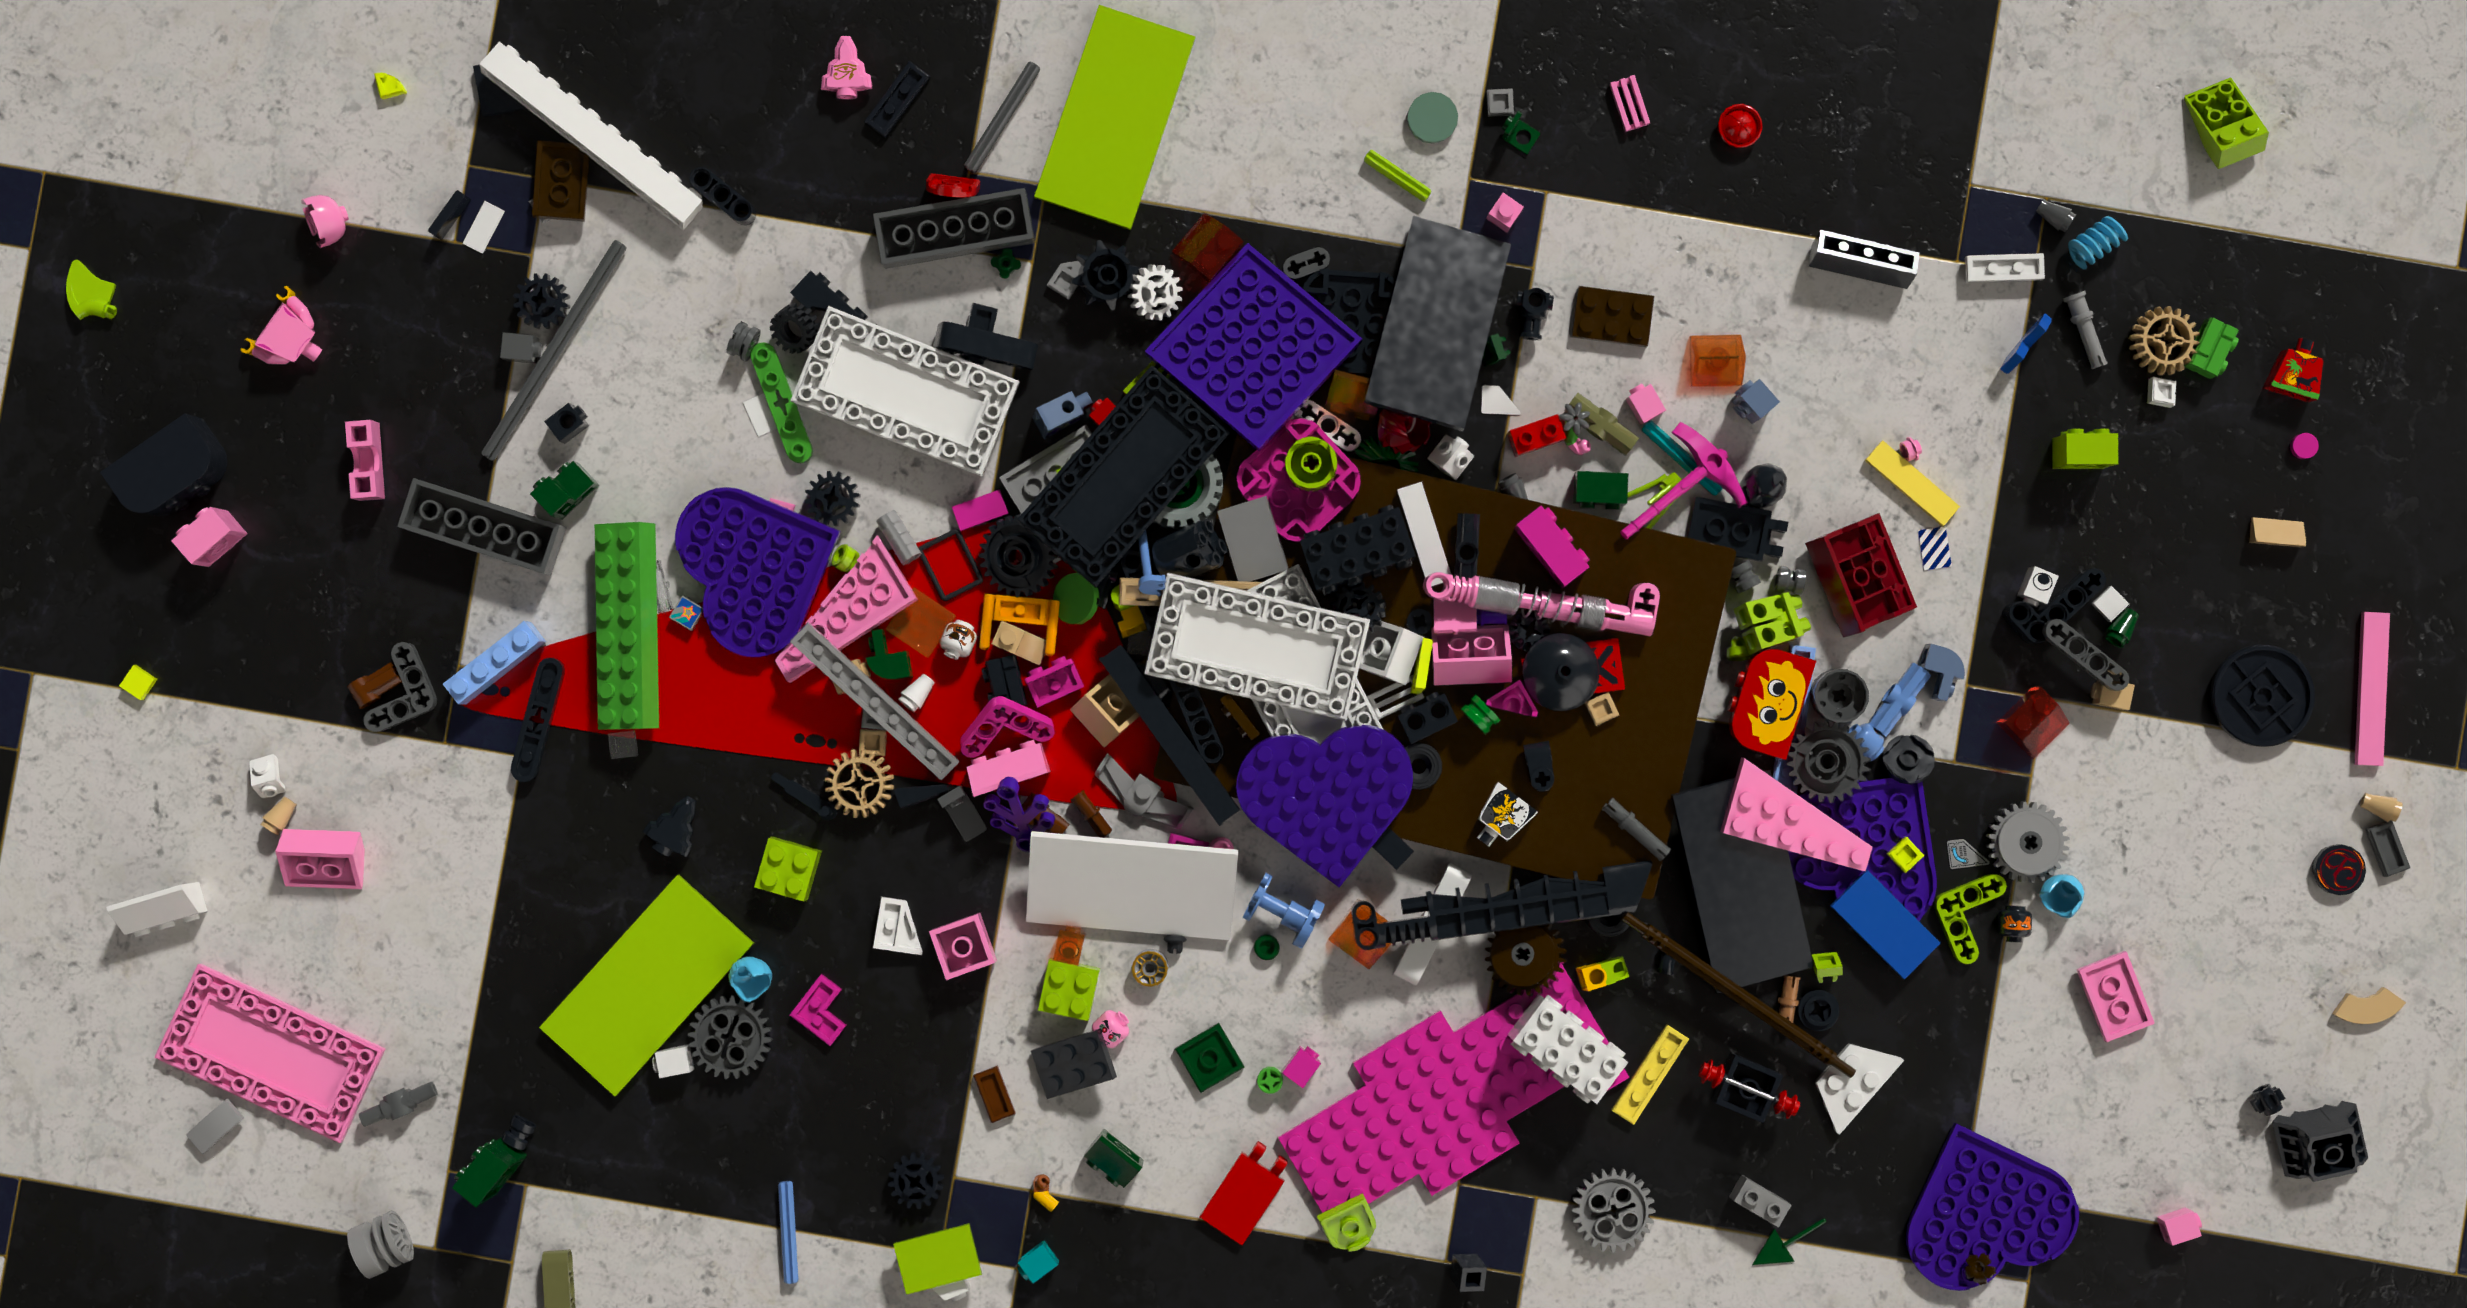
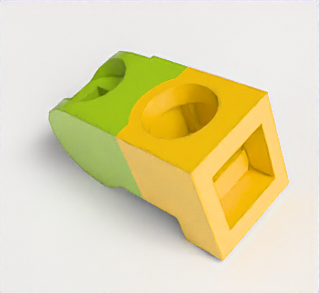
(1132, 617)
(1602, 973)

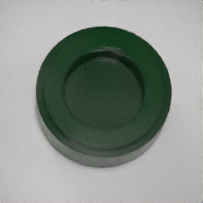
(1266, 947)

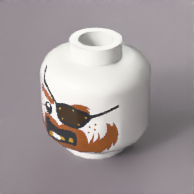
(958, 639)

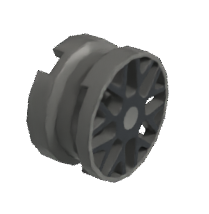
(743, 341)

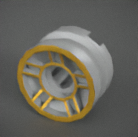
(1150, 978)

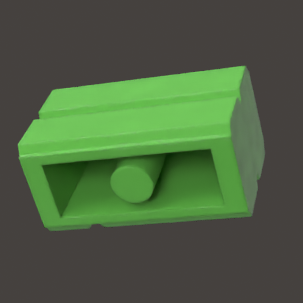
(2214, 344)

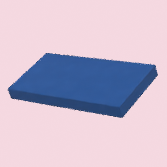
(1885, 924)

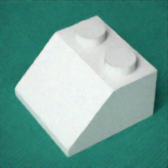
(1390, 652)

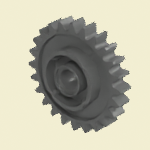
(1848, 761)

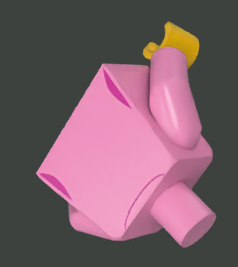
(286, 334)

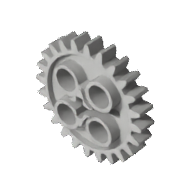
(1618, 1233)

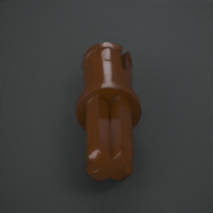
(1091, 814)

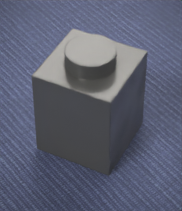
(520, 348)

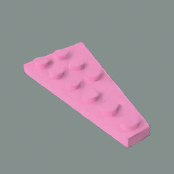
(855, 606)
(1777, 817)

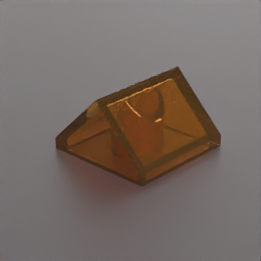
(1717, 360)

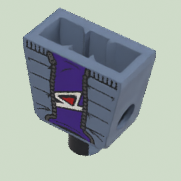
(1051, 417)

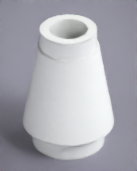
(916, 693)

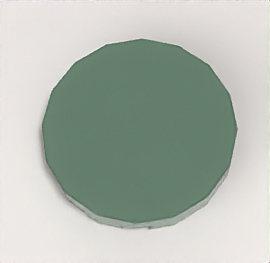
(1432, 117)

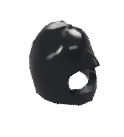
(1766, 485)

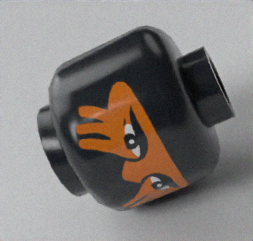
(2014, 923)

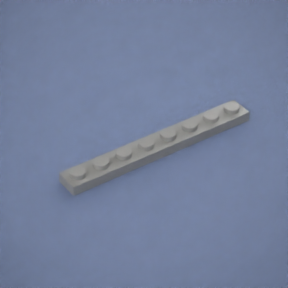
(874, 701)

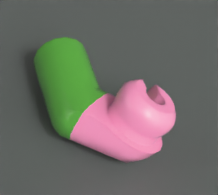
(1575, 443)

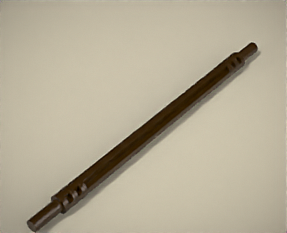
(1738, 994)

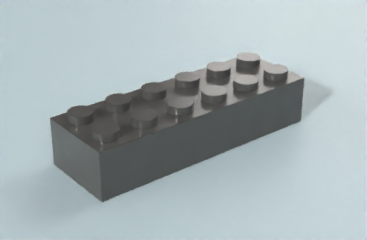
(954, 228)
(481, 526)

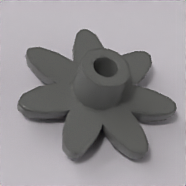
(1578, 418)

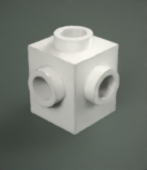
(1451, 456)

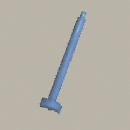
(1149, 583)

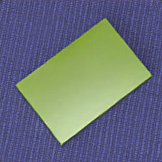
(937, 1258)

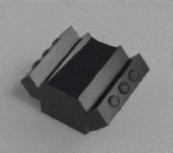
(2321, 1142)

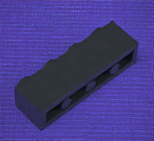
(1864, 259)

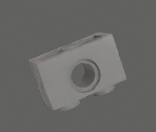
(1760, 1200)

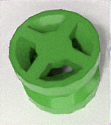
(1270, 1084)

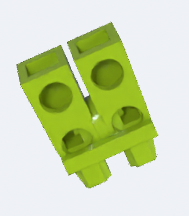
(1781, 620)

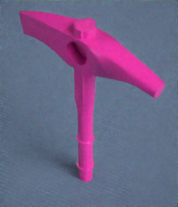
(1710, 464)

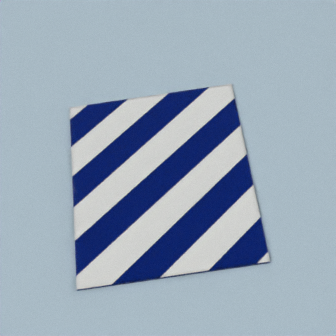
(1934, 548)

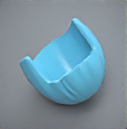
(2062, 895)
(750, 978)

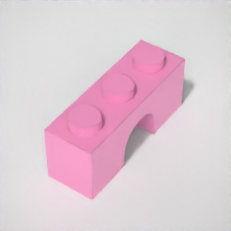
(365, 443)

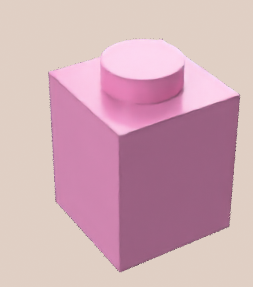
(1505, 212)
(1645, 403)
(2180, 1226)

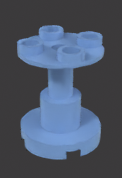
(1293, 914)

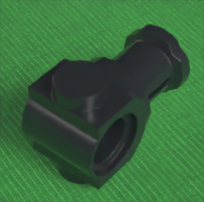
(1533, 313)

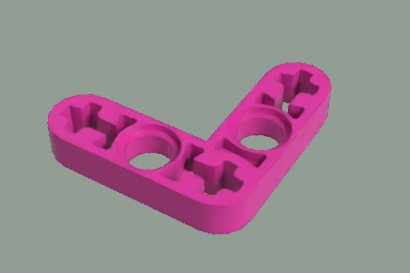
(999, 719)

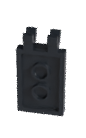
(1738, 528)

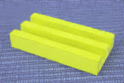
(1421, 667)

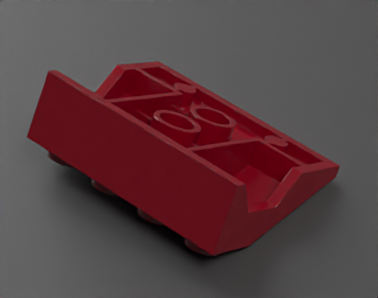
(1861, 575)

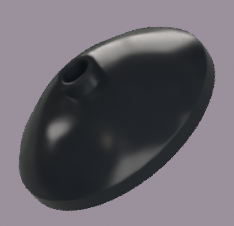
(1543, 672)

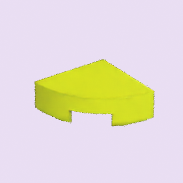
(389, 86)

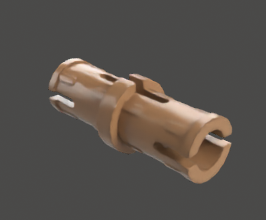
(1789, 997)

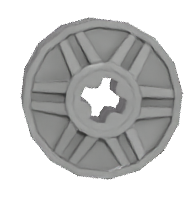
(380, 1244)

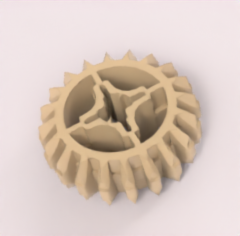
(2168, 321)
(861, 795)

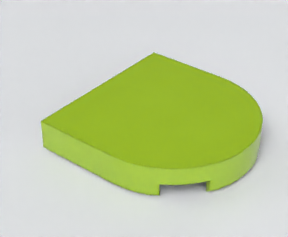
(1349, 1224)

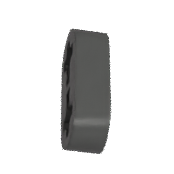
(1304, 257)

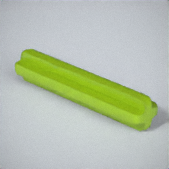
(1397, 175)

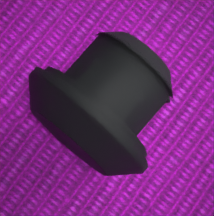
(1175, 942)

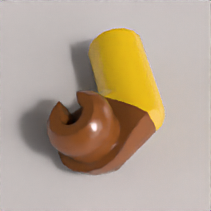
(1041, 1192)

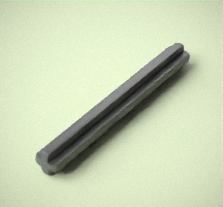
(1002, 117)

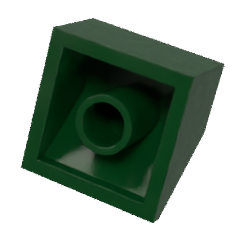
(1113, 1159)

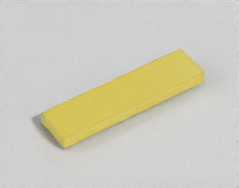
(1912, 483)
(1650, 1074)

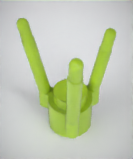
(1667, 484)

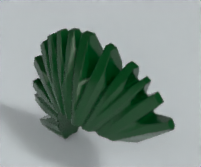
(1376, 453)

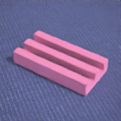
(1623, 83)

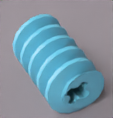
(2095, 240)

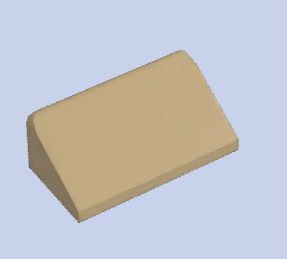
(2277, 532)

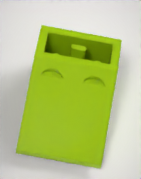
(2226, 123)

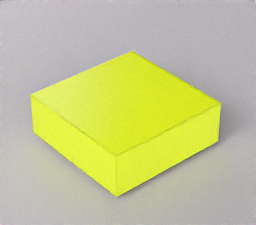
(138, 682)
(1905, 854)

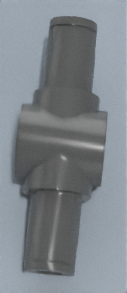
(398, 1104)

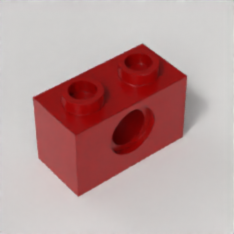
(1536, 435)

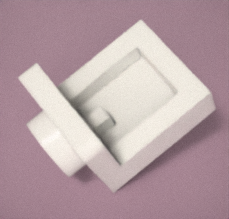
(265, 776)

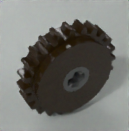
(1530, 973)

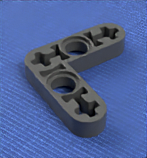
(409, 700)

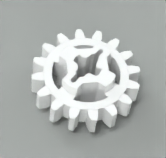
(1145, 294)

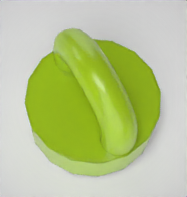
(845, 558)
(1736, 652)

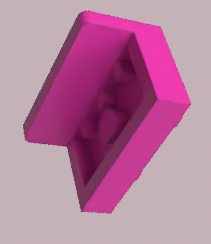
(1053, 682)

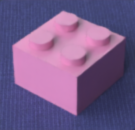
(208, 536)
(963, 946)

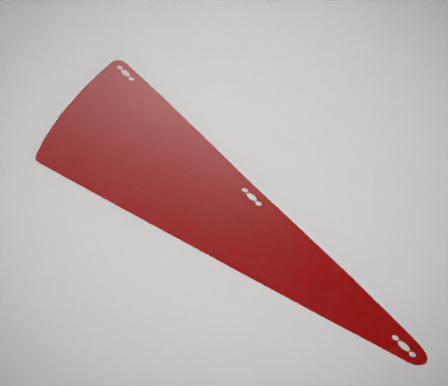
(749, 707)

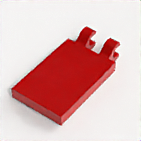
(1244, 1194)

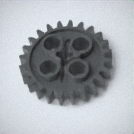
(751, 1045)

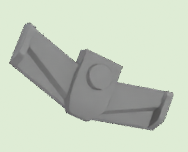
(1141, 796)

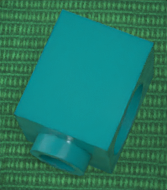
(1037, 1262)

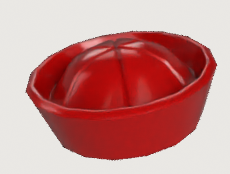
(1740, 125)

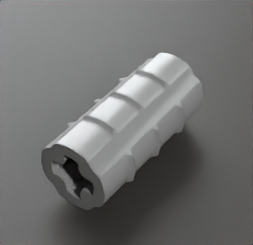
(898, 537)

